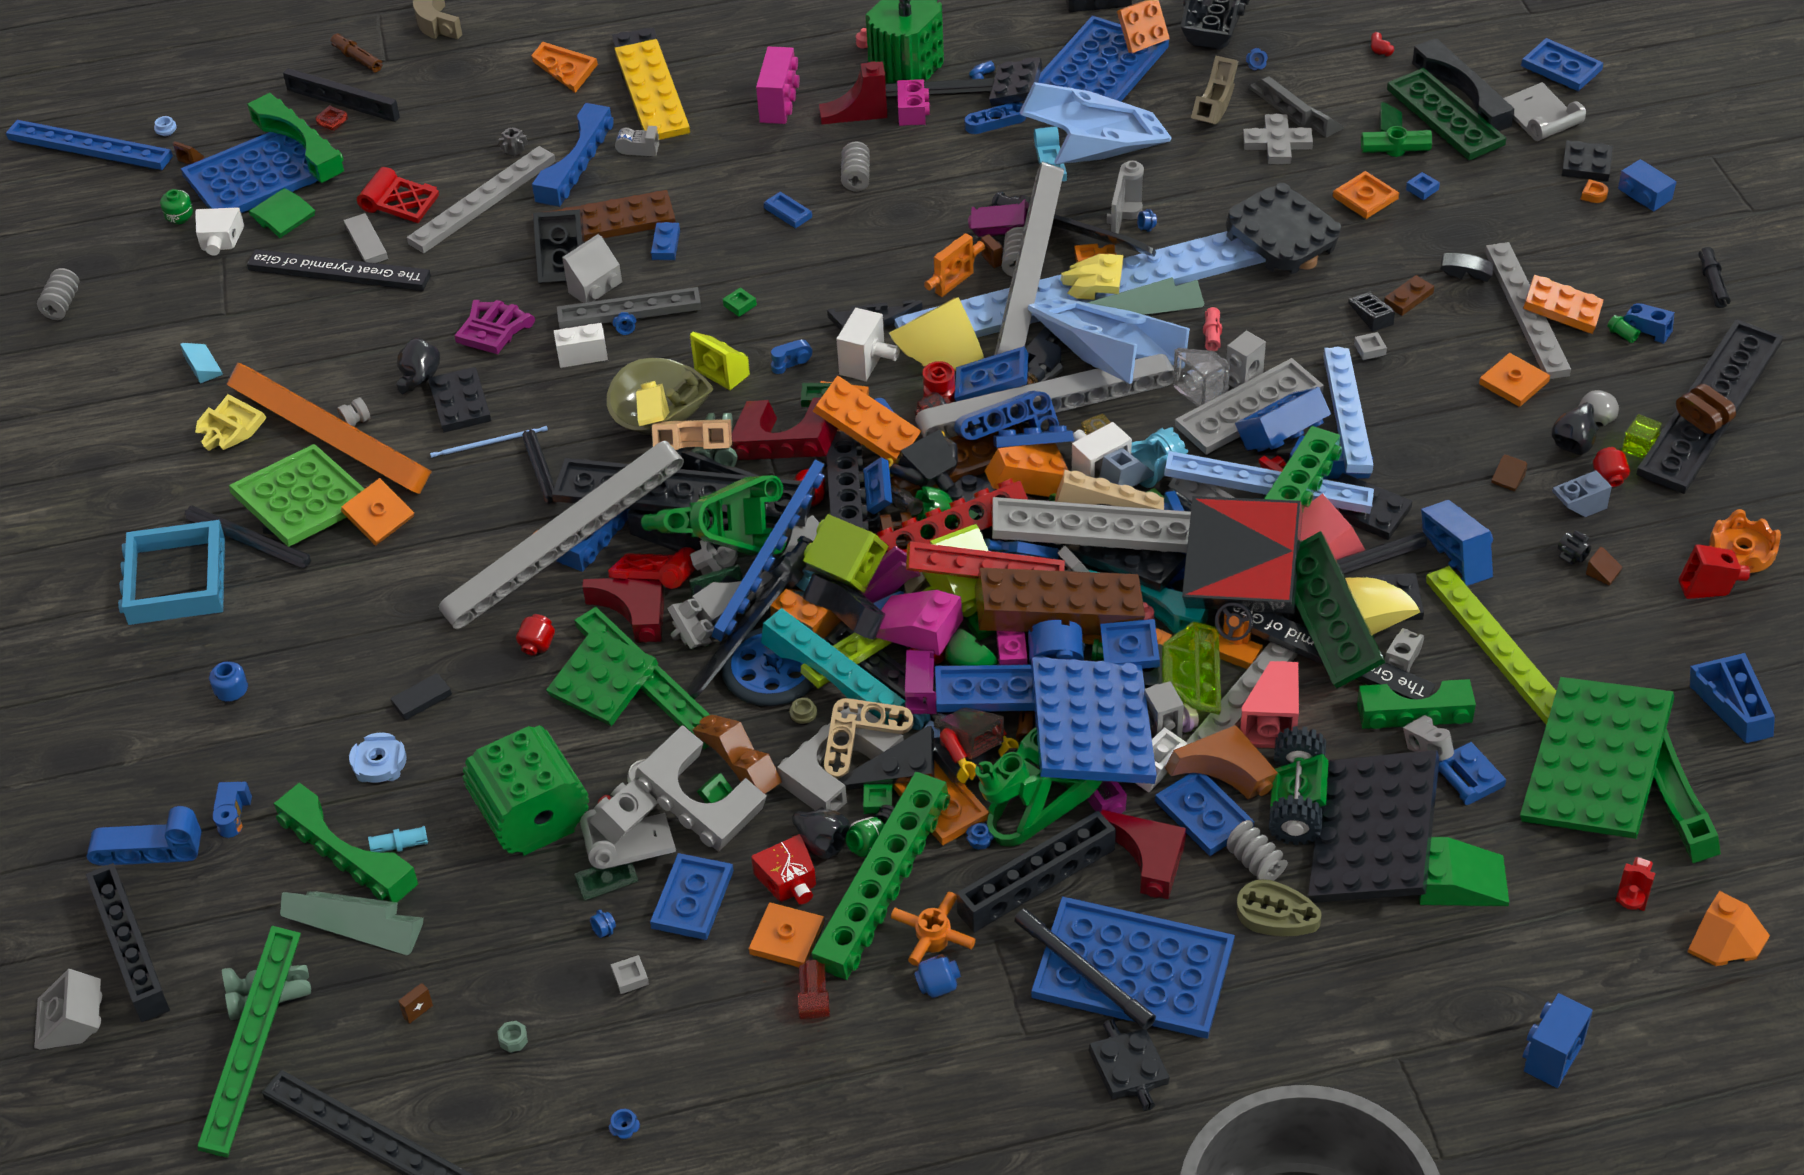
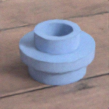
(164, 126)

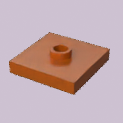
(1365, 194)
(1514, 379)
(377, 511)
(786, 935)

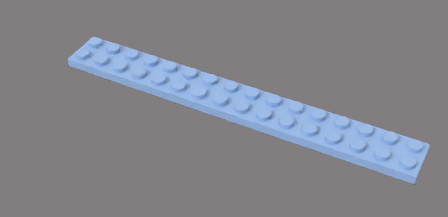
(1181, 261)

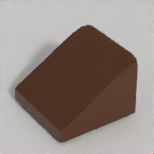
(186, 153)
(1509, 472)
(1603, 567)

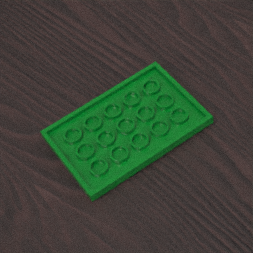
(1598, 757)

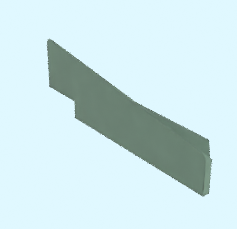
(1156, 297)
(355, 918)

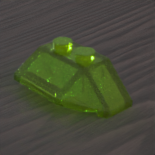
(1193, 666)

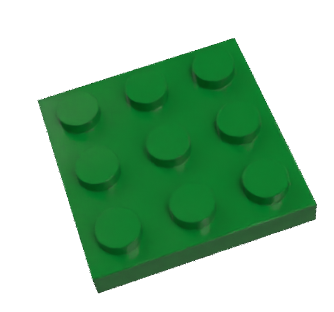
(602, 677)

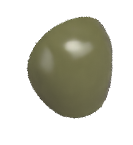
(682, 385)

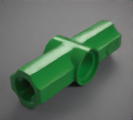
(1396, 141)

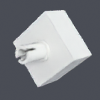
(863, 344)
(1091, 448)

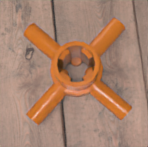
(933, 929)

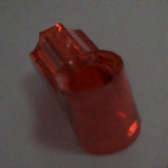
(813, 997)

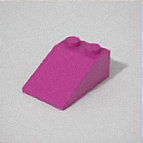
(921, 619)

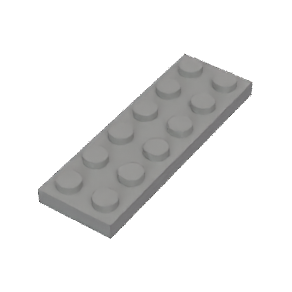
(1214, 422)

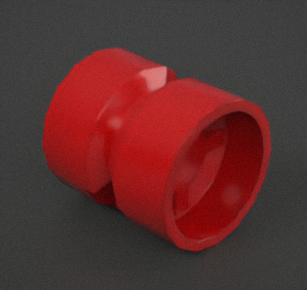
(939, 378)

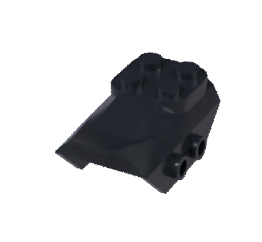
(1211, 21)

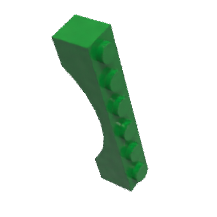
(273, 116)
(1683, 806)
(383, 873)

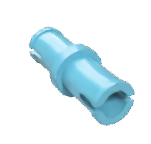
(398, 840)

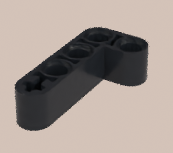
(846, 604)

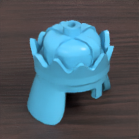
(1154, 452)

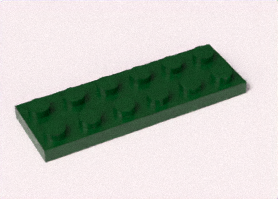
(1446, 114)
(1333, 614)

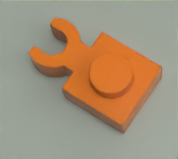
(1086, 251)

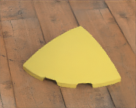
(940, 336)
(1381, 602)

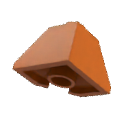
(1728, 933)

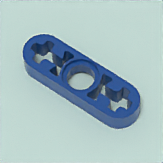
(981, 121)

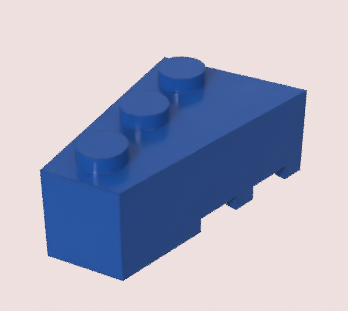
(1735, 696)

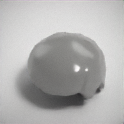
(1605, 406)

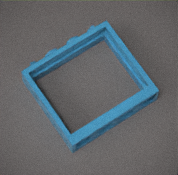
(175, 605)

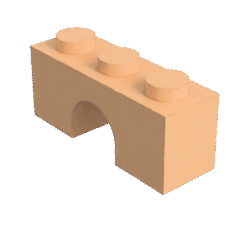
(696, 433)

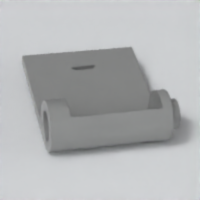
(1543, 113)
(1127, 195)
(634, 846)

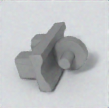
(712, 560)
(688, 626)

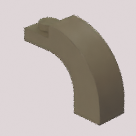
(434, 22)
(1218, 92)

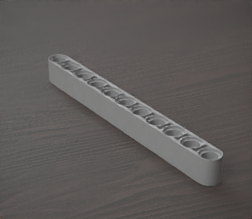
(1030, 258)
(1065, 393)
(560, 535)

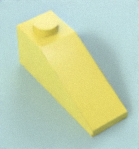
(651, 403)

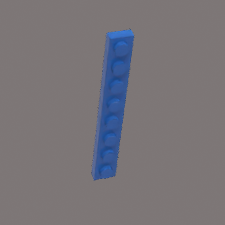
(89, 144)
(765, 557)

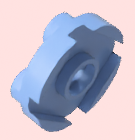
(381, 770)

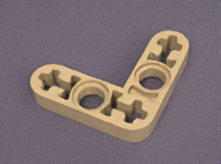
(849, 725)

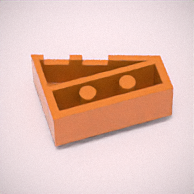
(1035, 465)

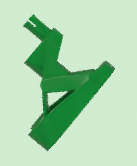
(744, 510)
(1016, 776)

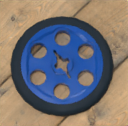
(754, 690)

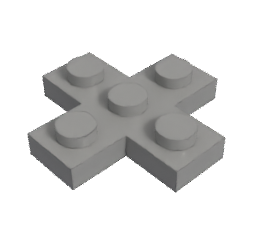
(1277, 138)

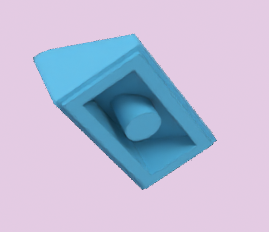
(201, 361)

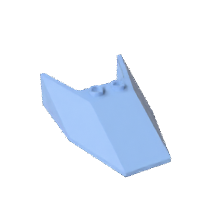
(1094, 123)
(1109, 335)

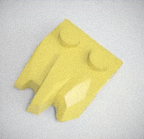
(1094, 275)
(229, 423)

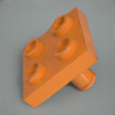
(1142, 25)

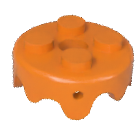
(1756, 535)

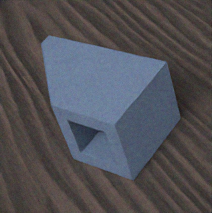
(1124, 469)
(1585, 494)

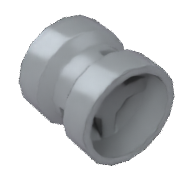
(354, 412)

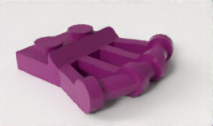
(488, 335)

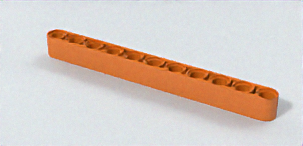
(329, 428)

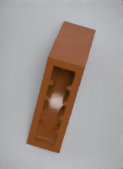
(1226, 757)

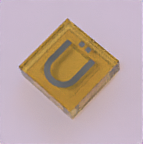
(1094, 423)

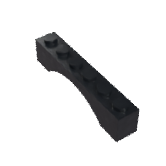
(1448, 67)

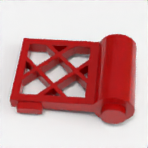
(384, 188)
(669, 569)

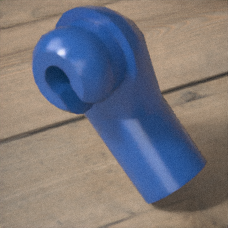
(981, 69)

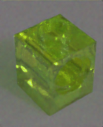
(1641, 436)

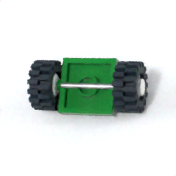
(1298, 786)

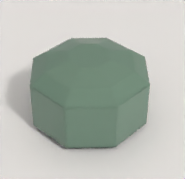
(512, 1036)

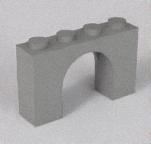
(812, 784)
(713, 822)

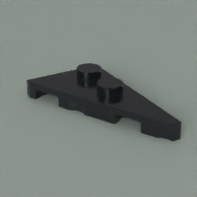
(889, 313)
(896, 763)

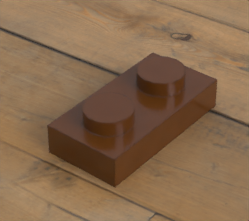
(1409, 295)

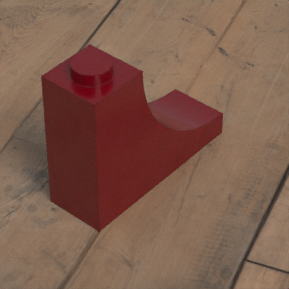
(863, 101)
(636, 599)
(1154, 847)

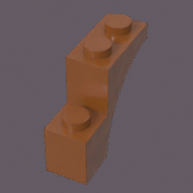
(733, 745)

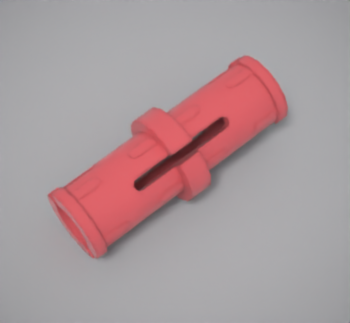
(1212, 329)

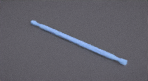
(485, 442)

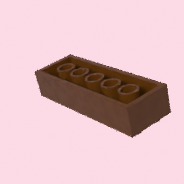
(1022, 598)

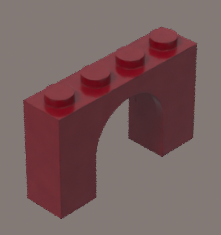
(754, 438)

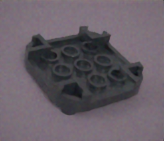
(1282, 227)

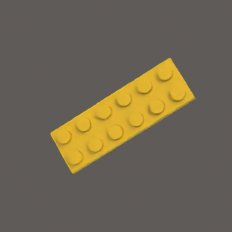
(652, 88)

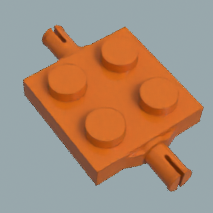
(953, 264)

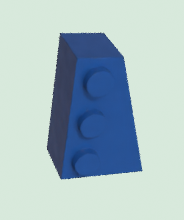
(1462, 540)

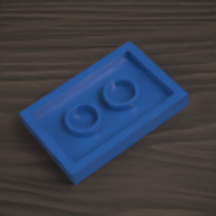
(1562, 64)
(992, 374)
(1033, 436)
(1203, 810)
(692, 896)

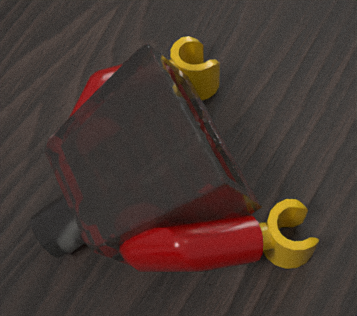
(970, 734)

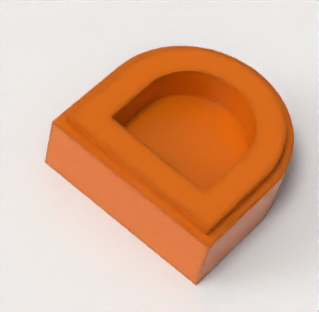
(1595, 192)

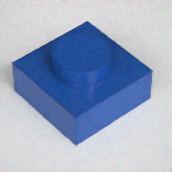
(1422, 186)

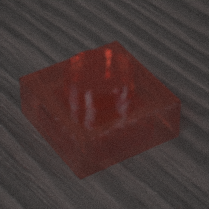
(331, 118)

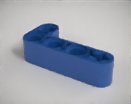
(1004, 418)
(148, 843)

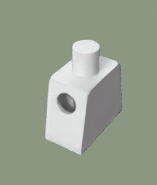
(218, 228)

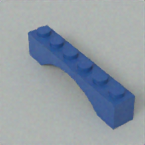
(556, 181)

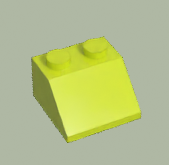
(718, 361)

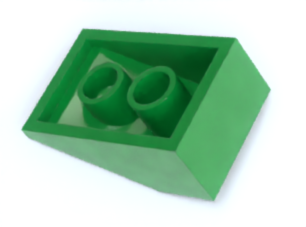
(1464, 875)

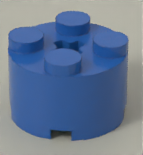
(1056, 641)

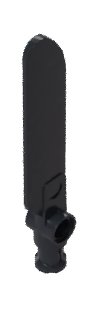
(1082, 228)
(786, 574)

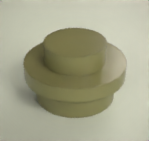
(803, 711)

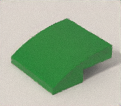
(282, 212)

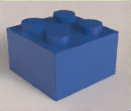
(1556, 1039)

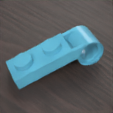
(1048, 146)

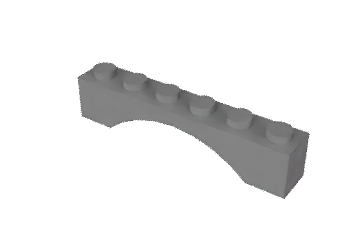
(717, 595)

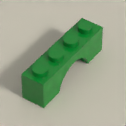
(1383, 708)

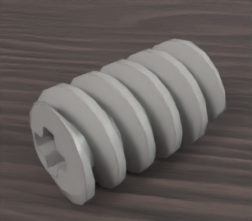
(855, 166)
(1011, 248)
(58, 293)
(1256, 852)

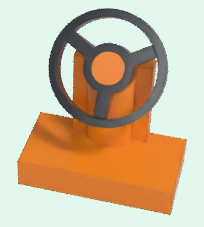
(1235, 638)

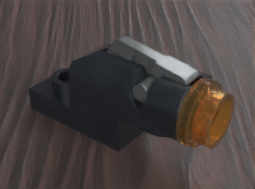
(1043, 357)

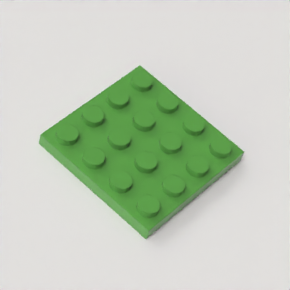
(297, 494)

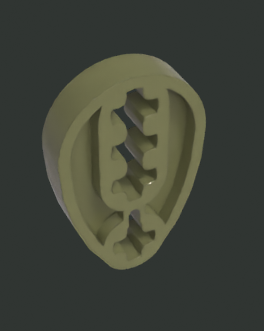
(1276, 895)

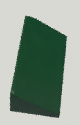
(1389, 117)

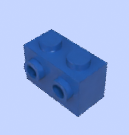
(1647, 185)

